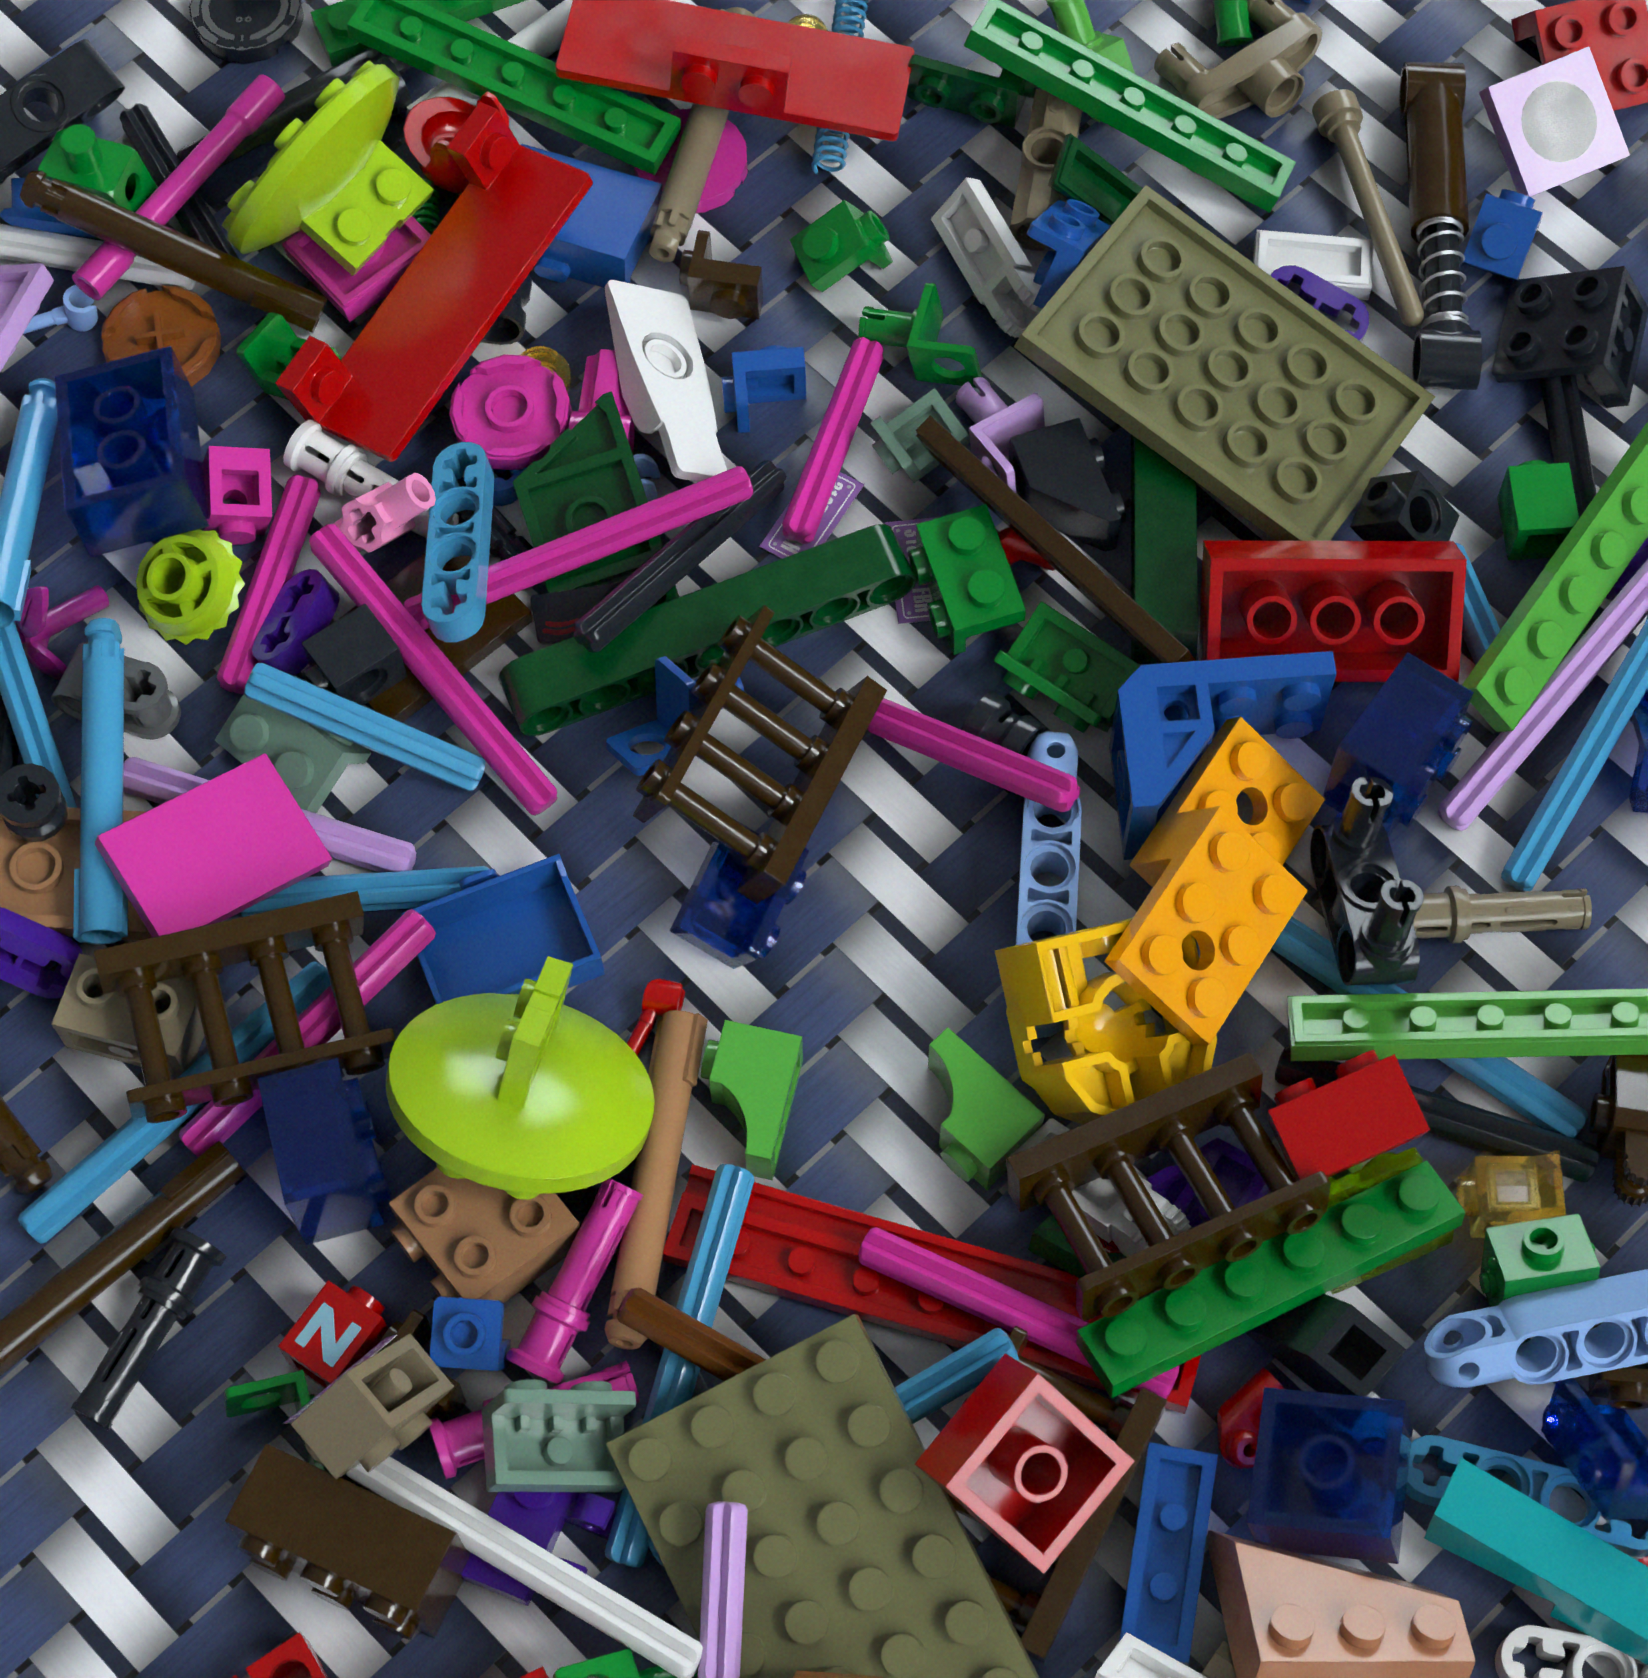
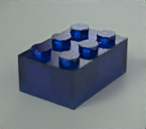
(130, 451)

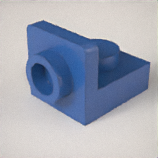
(469, 1334)

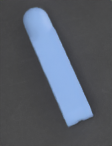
(1050, 851)
(1562, 1343)

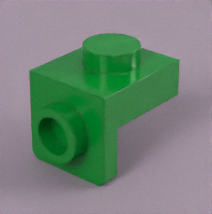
(840, 244)
(270, 351)

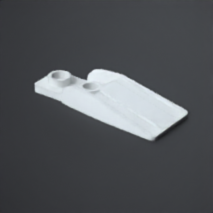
(665, 376)

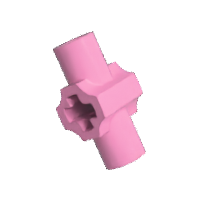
(385, 512)

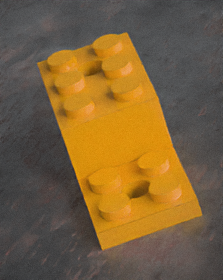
(1216, 882)

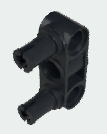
(76, 88)
(1361, 892)

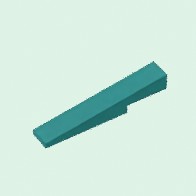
(1546, 1554)

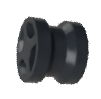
(37, 817)

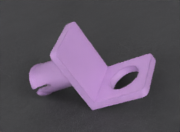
(997, 423)

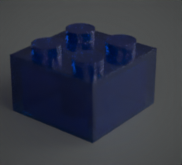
(1404, 738)
(324, 1150)
(1331, 1474)

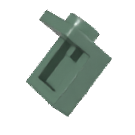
(898, 439)

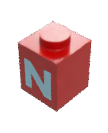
(334, 1333)

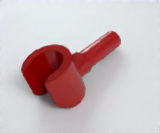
(658, 998)

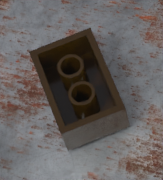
(348, 1544)

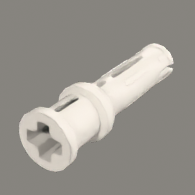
(344, 468)

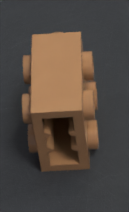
(480, 1235)

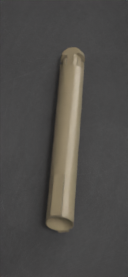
(688, 176)

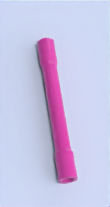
(240, 120)

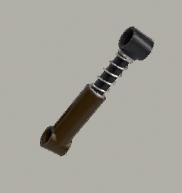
(1433, 105)

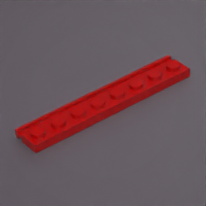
(812, 1256)

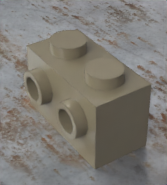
(102, 1022)
(373, 1408)

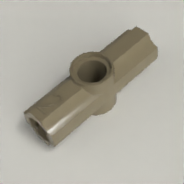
(1048, 126)

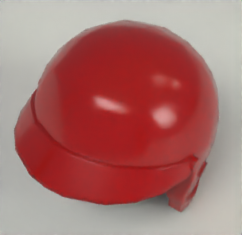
(430, 130)

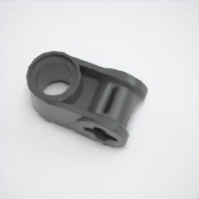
(148, 704)

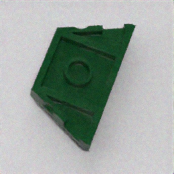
(583, 482)

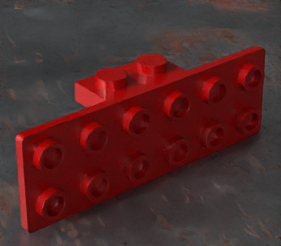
(738, 64)

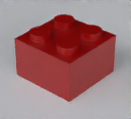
(1348, 1119)
(1024, 1462)

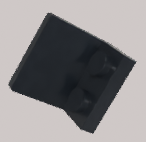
(1574, 326)

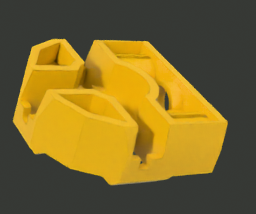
(1112, 1051)

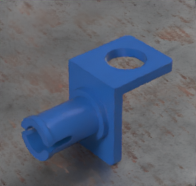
(672, 698)

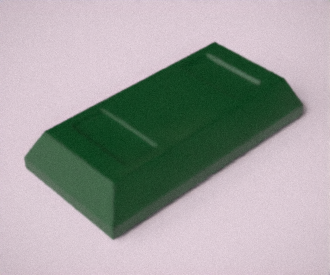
(1092, 180)

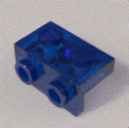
(726, 921)
(1600, 1450)

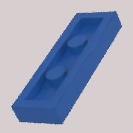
(1169, 1548)

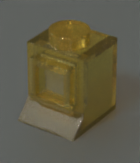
(1511, 1190)

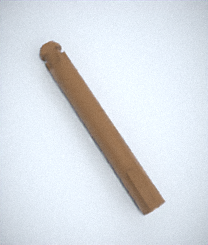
(672, 1075)

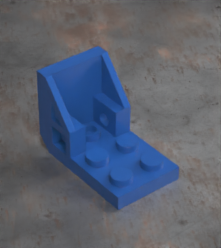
(1177, 708)

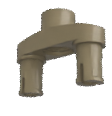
(1258, 74)

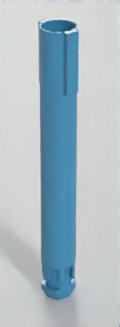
(23, 494)
(98, 897)

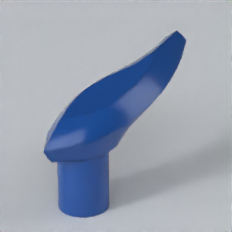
(30, 218)

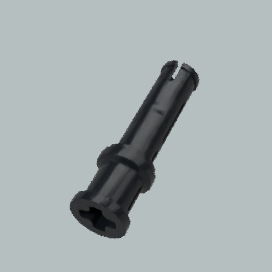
(163, 1300)

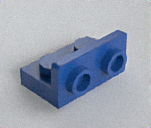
(1072, 232)

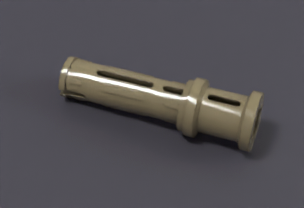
(1459, 914)

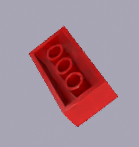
(1336, 596)

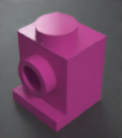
(242, 476)

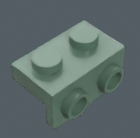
(301, 753)
(554, 1437)

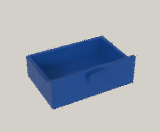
(605, 229)
(505, 930)

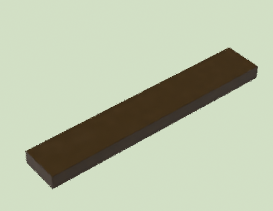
(1051, 545)

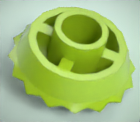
(189, 585)

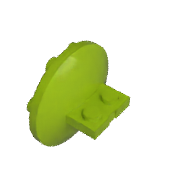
(333, 177)
(520, 1090)

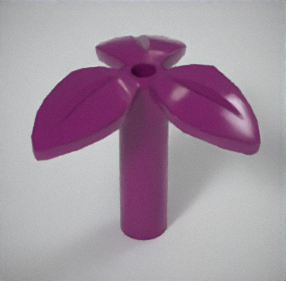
(40, 623)

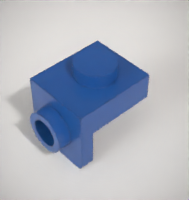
(1503, 234)
(763, 377)

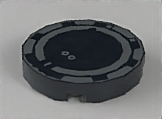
(245, 28)

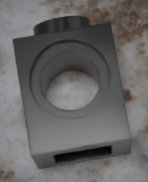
(1403, 510)
(354, 657)

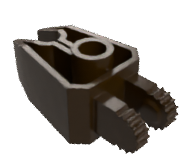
(1621, 1124)

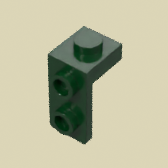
(968, 91)

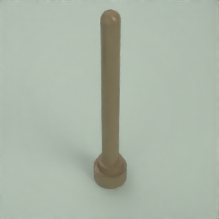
(1339, 120)

